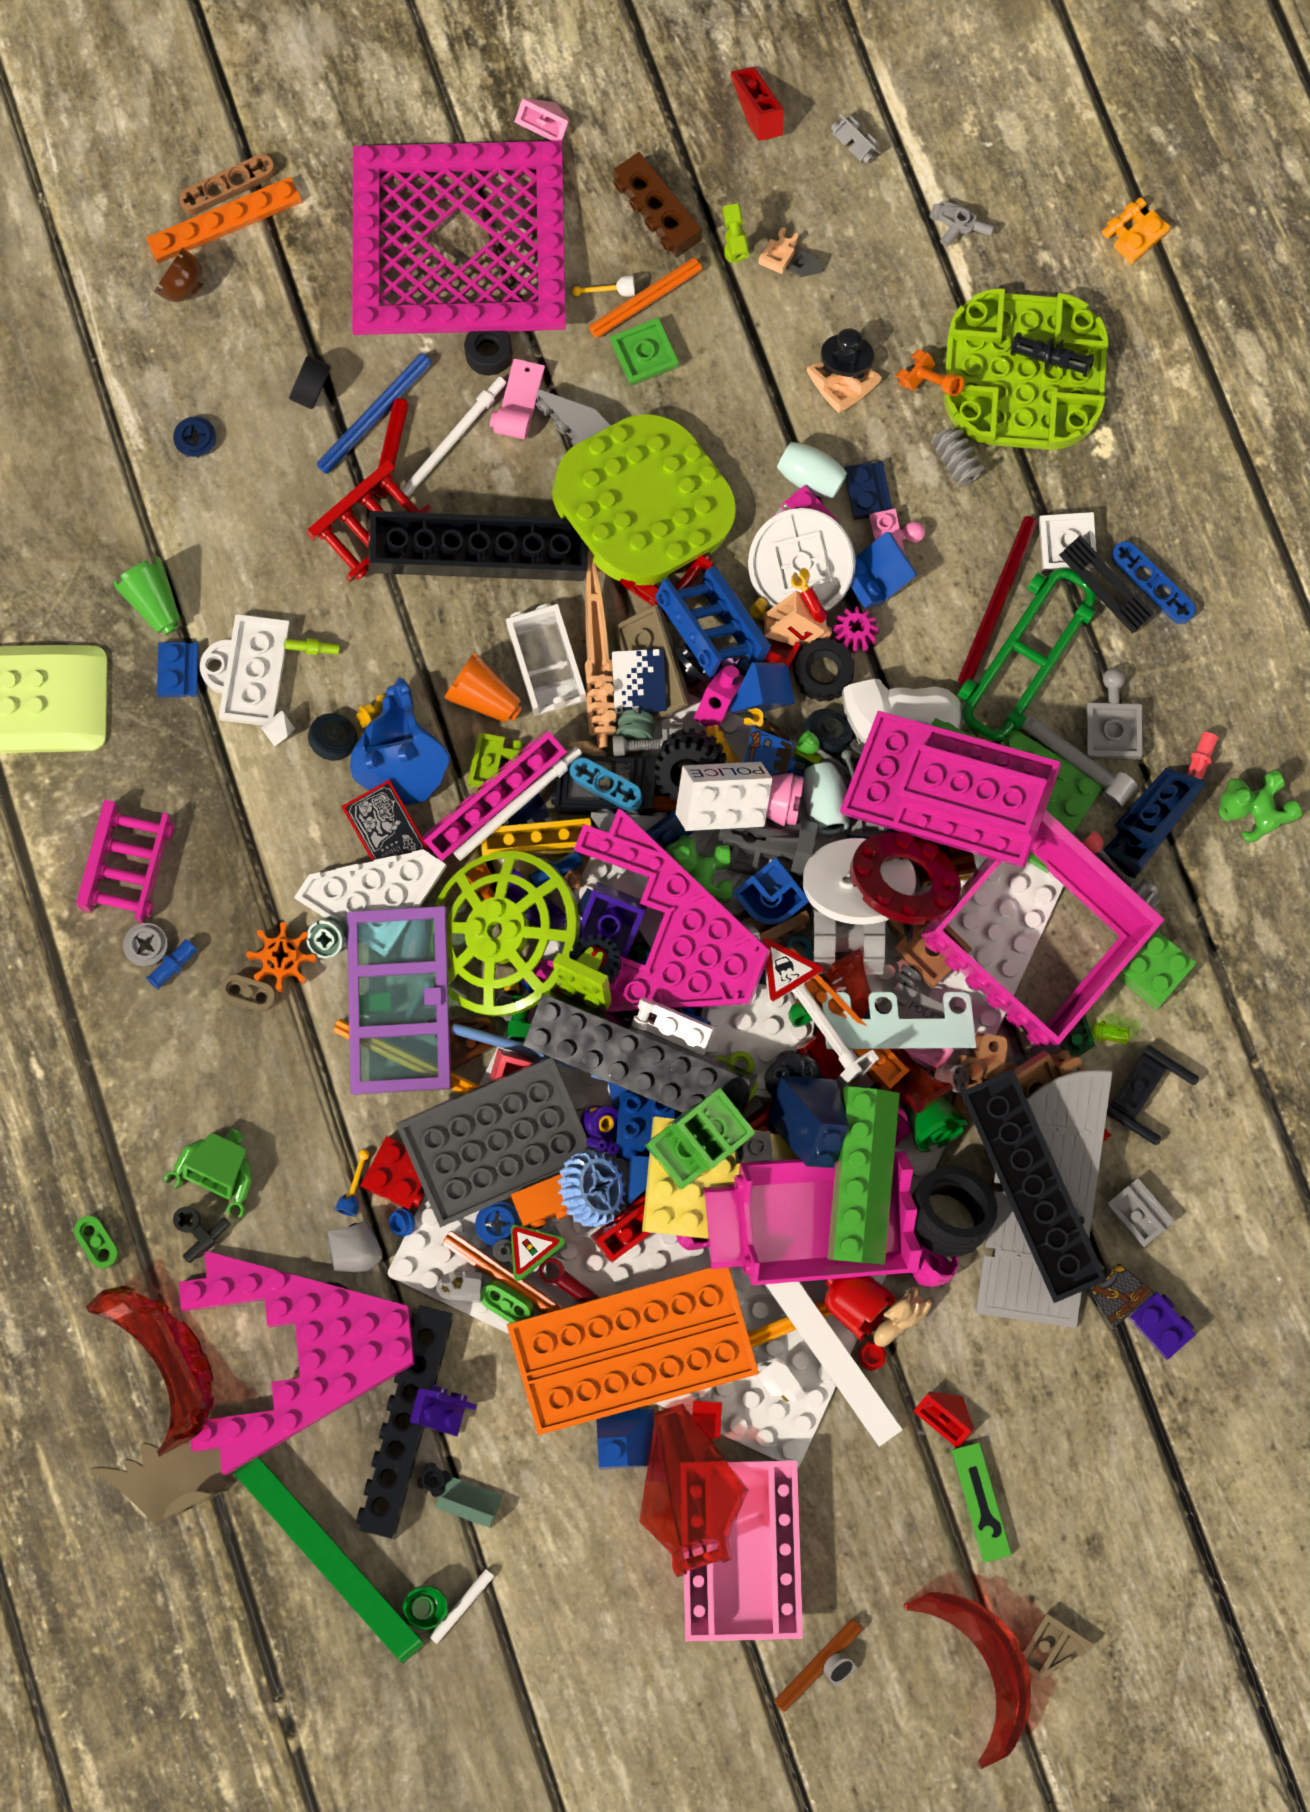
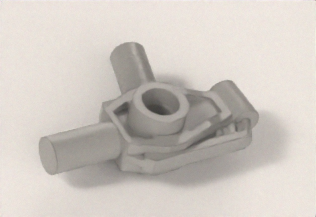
(959, 220)

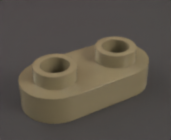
(248, 994)

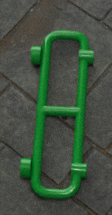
(972, 692)

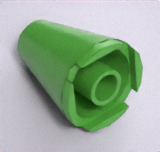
(150, 595)

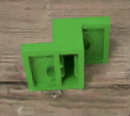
(700, 1138)

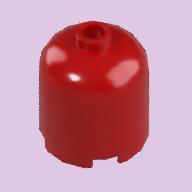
(858, 1303)

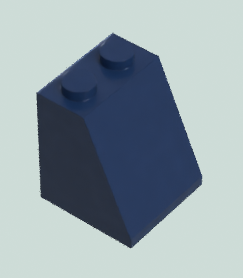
(810, 1118)

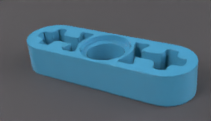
(585, 781)

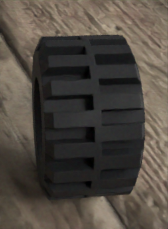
(684, 746)

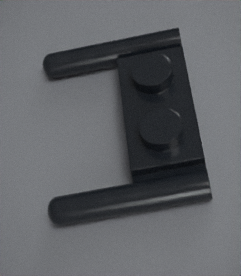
(1139, 1087)

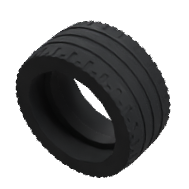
(972, 1193)

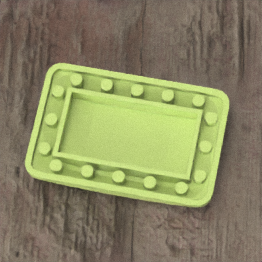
(52, 698)

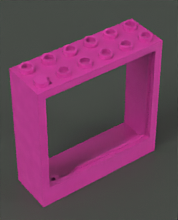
(1097, 889)

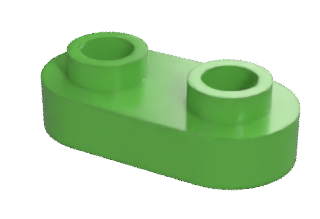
(96, 1243)
(507, 1303)

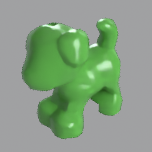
(1240, 801)
(703, 867)

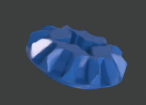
(487, 1215)

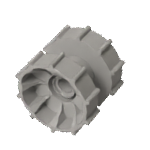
(836, 936)

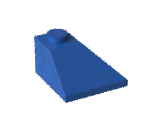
(625, 1439)

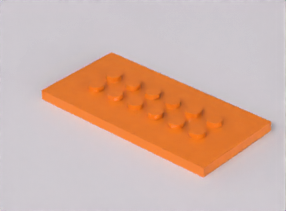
(632, 1348)

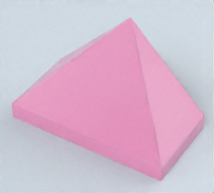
(543, 118)

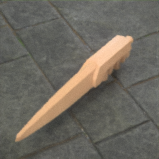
(598, 666)

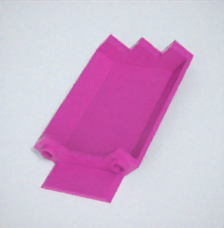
(780, 1222)

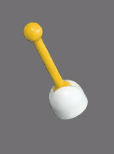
(624, 286)

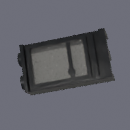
(576, 800)

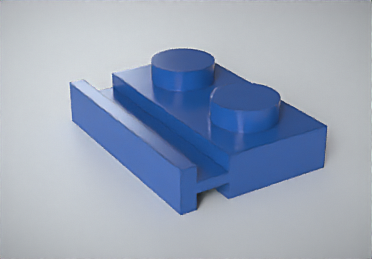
(177, 669)

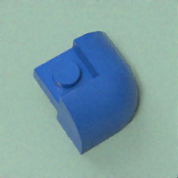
(771, 894)

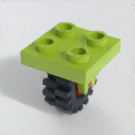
(589, 971)

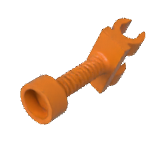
(951, 383)

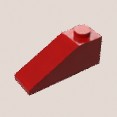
(758, 103)

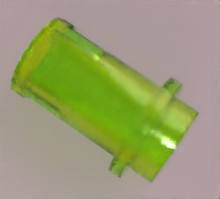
(1110, 1032)

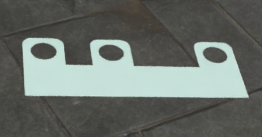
(890, 1032)

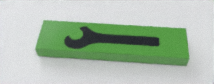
(981, 1502)

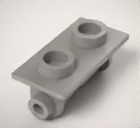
(864, 144)

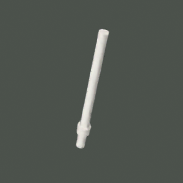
(484, 400)
(558, 769)

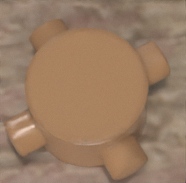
(573, 878)

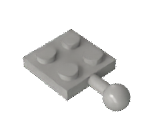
(1112, 727)

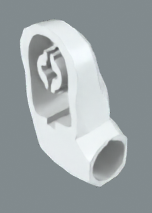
(922, 705)

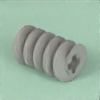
(957, 456)

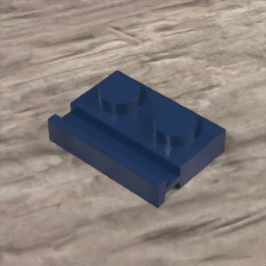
(867, 489)

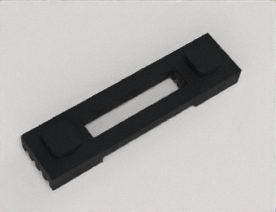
(1131, 614)

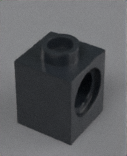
(755, 1149)

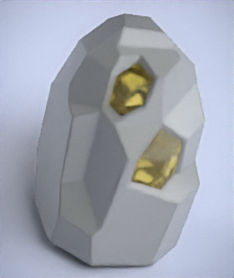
(461, 1286)

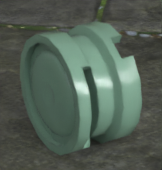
(635, 725)
(327, 937)

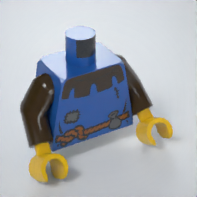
(771, 747)

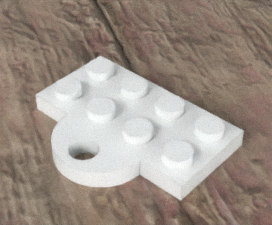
(249, 669)

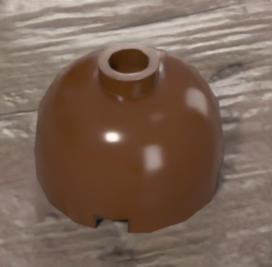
(181, 278)

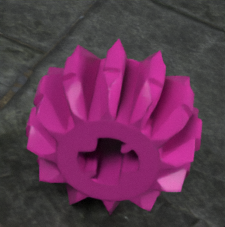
(859, 638)

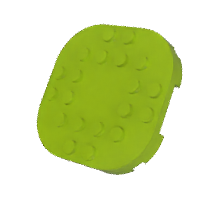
(1013, 397)
(643, 498)

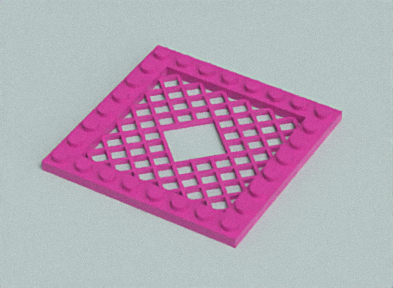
(419, 159)

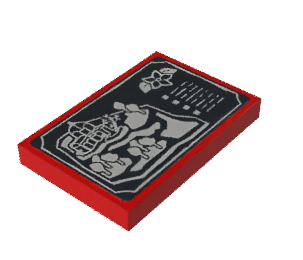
(383, 823)

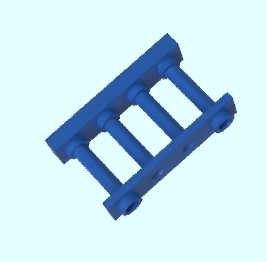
(727, 607)

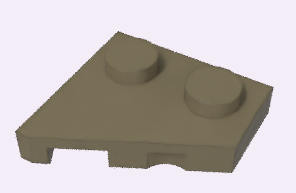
(1053, 1647)

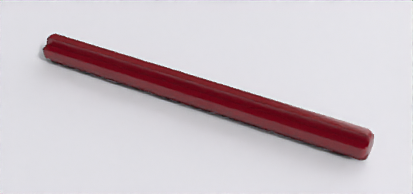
(998, 599)

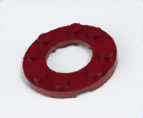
(892, 904)

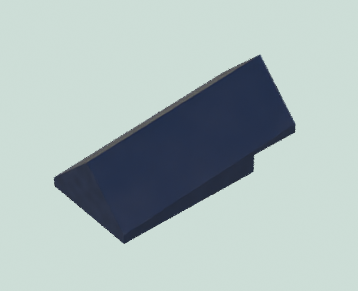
(1152, 819)

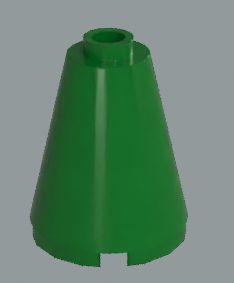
(935, 1125)

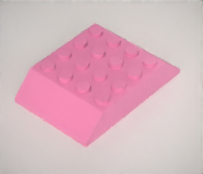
(761, 1586)

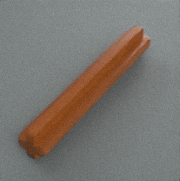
(816, 1666)

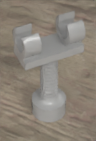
(622, 746)

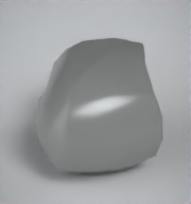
(354, 1248)

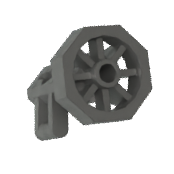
(789, 845)

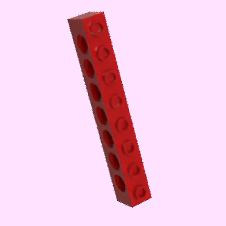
(626, 1229)

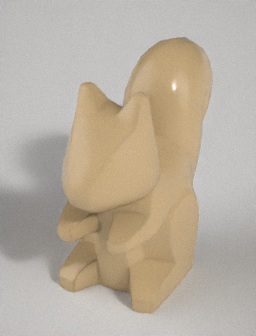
(901, 1315)

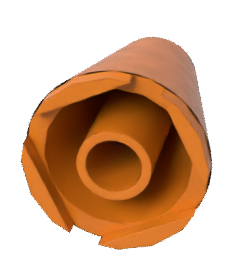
(483, 691)

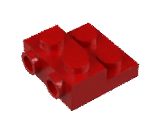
(394, 1176)

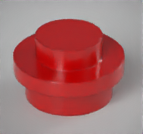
(871, 1356)

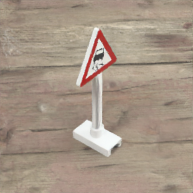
(788, 973)

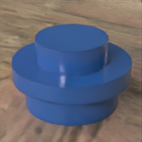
(402, 1222)

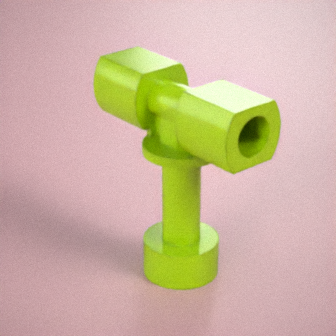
(736, 240)

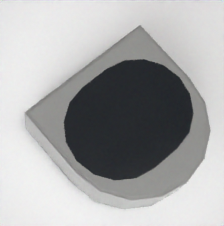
(838, 1668)

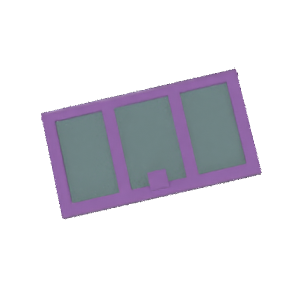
(398, 1000)

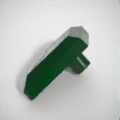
(1079, 1039)

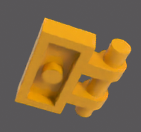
(1141, 236)

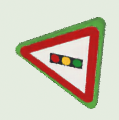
(531, 1249)

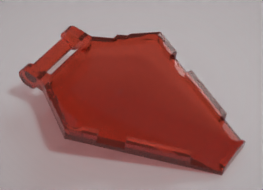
(689, 1491)

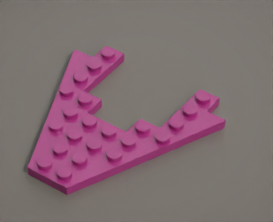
(700, 948)
(343, 1349)

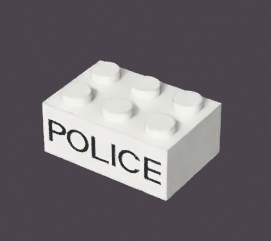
(723, 796)

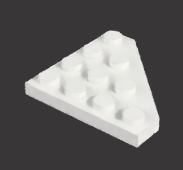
(372, 886)

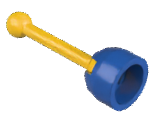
(348, 1203)

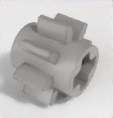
(1146, 891)

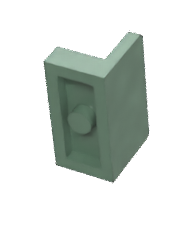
(469, 1502)

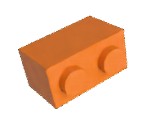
(540, 1203)

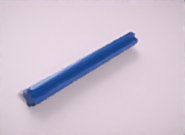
(373, 413)

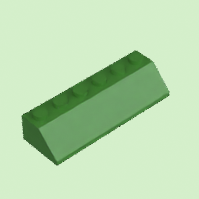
(864, 1177)

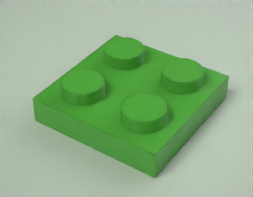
(644, 351)

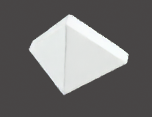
(278, 728)

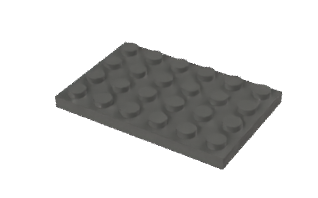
(493, 1140)

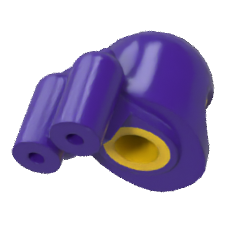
(600, 1125)

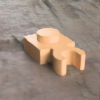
(778, 254)

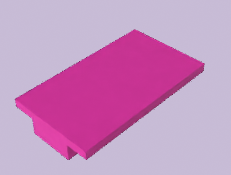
(951, 788)

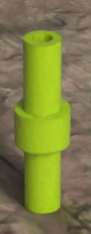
(311, 646)

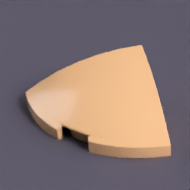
(839, 390)

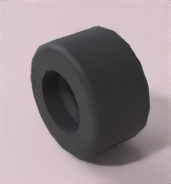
(488, 364)
(309, 382)

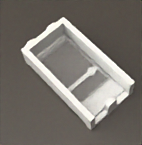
(545, 659)

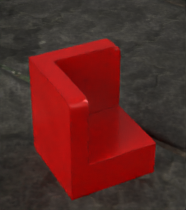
(783, 653)
(709, 1417)

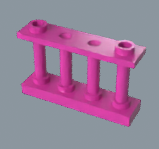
(104, 843)

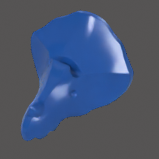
(399, 750)

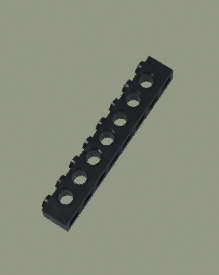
(386, 1524)

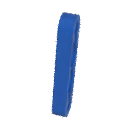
(1149, 586)

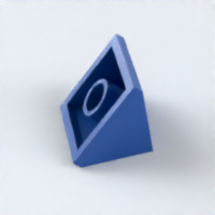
(764, 687)
(637, 1178)

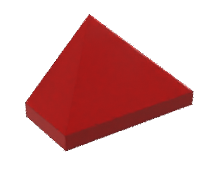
(946, 1415)

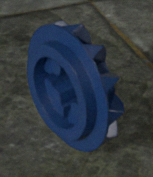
(184, 432)

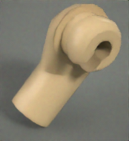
(587, 748)

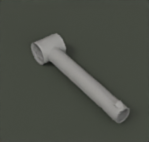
(1116, 788)

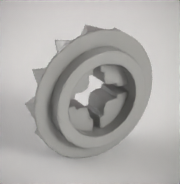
(145, 932)

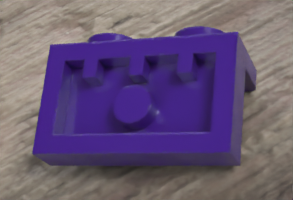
(1162, 1325)
(440, 1411)

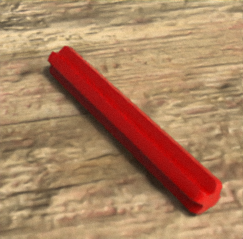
(392, 439)

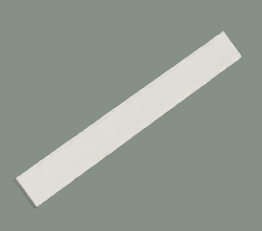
(836, 1360)

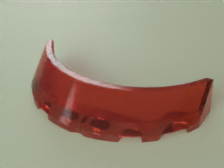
(916, 1087)
(175, 1353)
(1003, 1659)

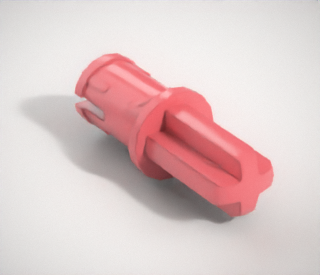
(1203, 754)

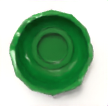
(425, 1607)

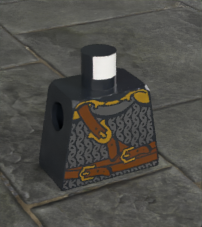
(1118, 1295)

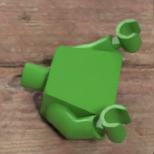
(216, 1166)

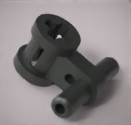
(205, 1239)

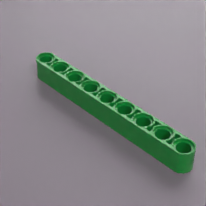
(329, 1559)

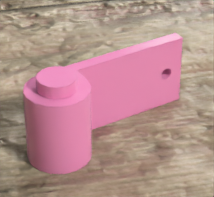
(519, 400)

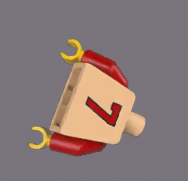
(796, 617)

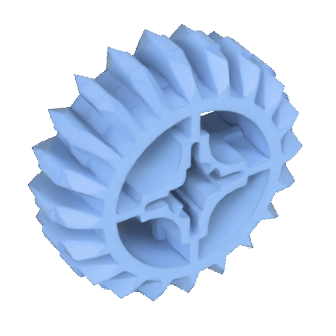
(592, 1188)

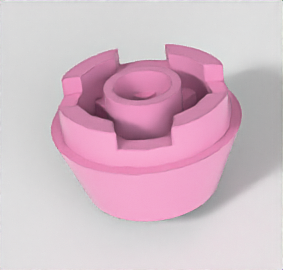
(784, 798)

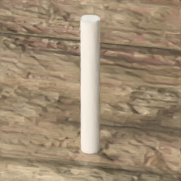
(461, 1606)

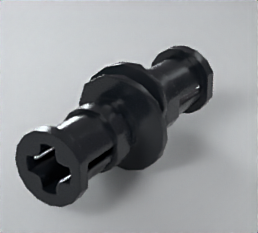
(1052, 354)

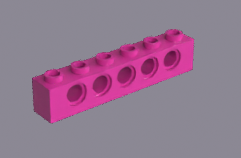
(494, 794)

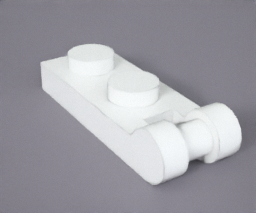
(673, 1026)

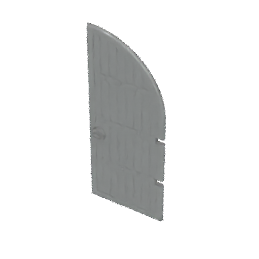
(1073, 1124)

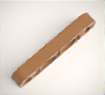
(224, 180)

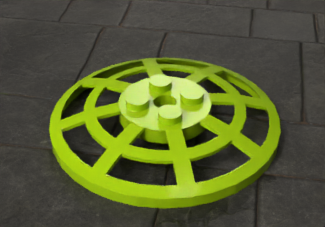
(514, 931)

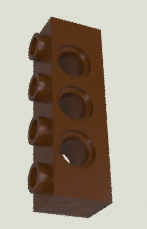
(638, 171)

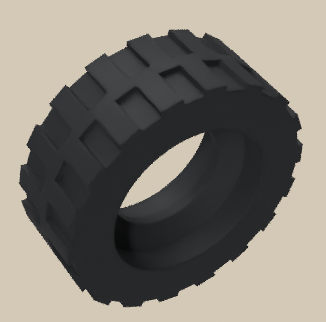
(814, 651)

